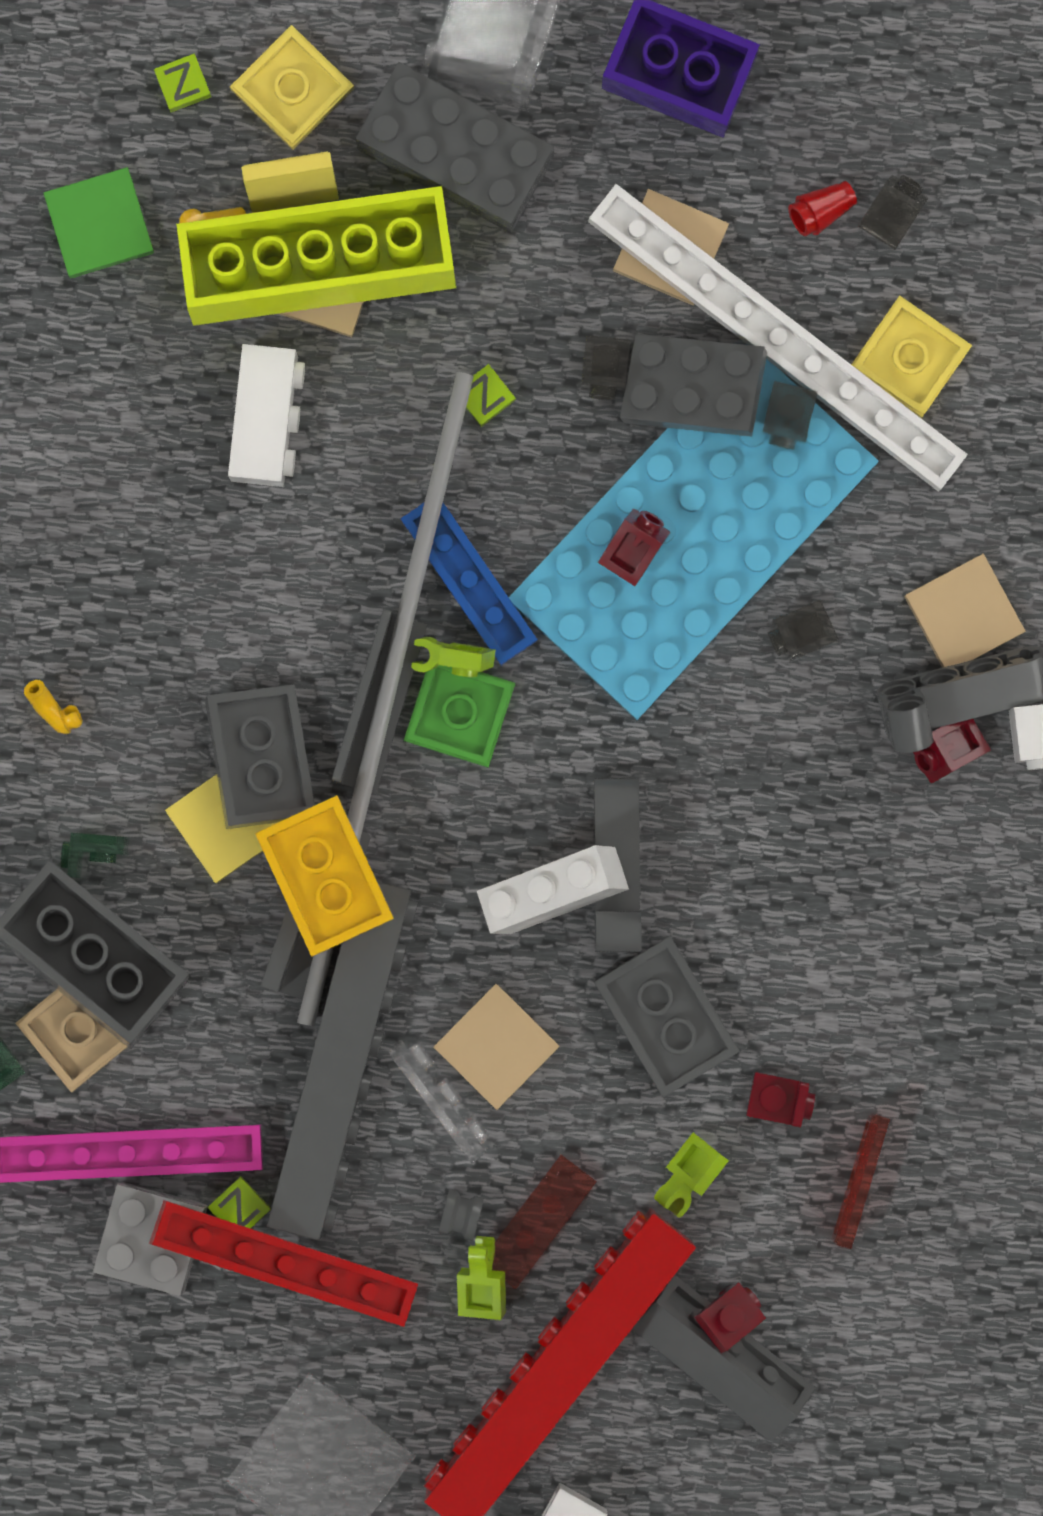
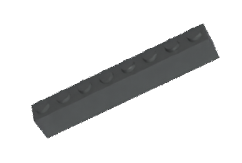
(338, 1074)

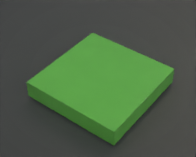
(98, 222)
(460, 714)

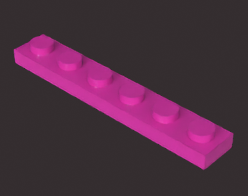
(131, 1153)

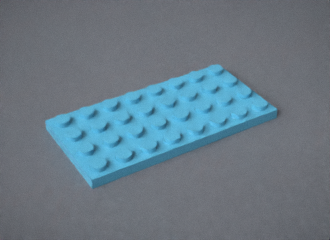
(732, 523)

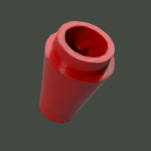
(820, 208)

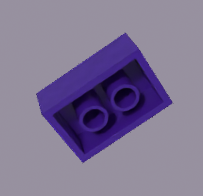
(680, 66)

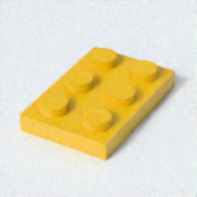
(324, 876)

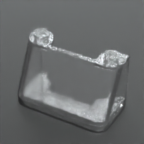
(492, 48)

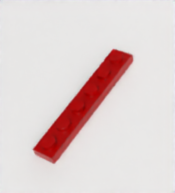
(283, 1263)

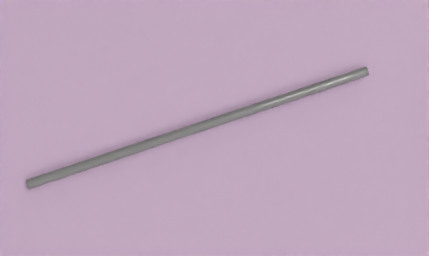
(396, 655)

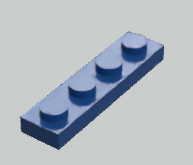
(474, 587)

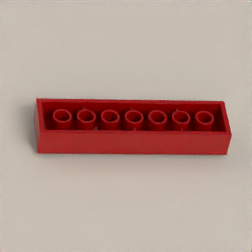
(560, 1369)

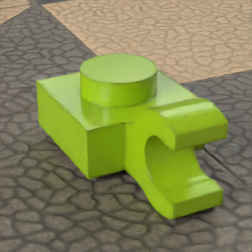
(463, 658)
(693, 1169)
(479, 1288)

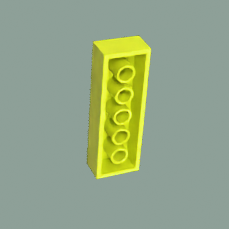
(316, 256)

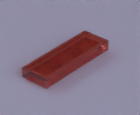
(860, 1180)
(540, 1219)

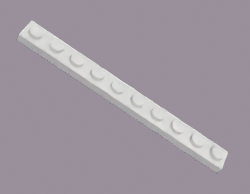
(787, 343)

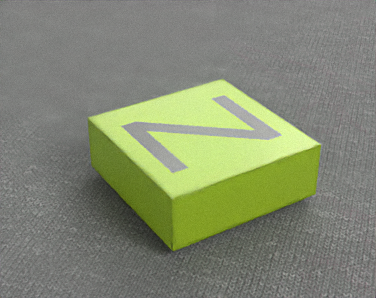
(182, 83)
(488, 396)
(240, 1204)

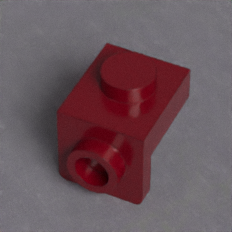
(730, 1316)

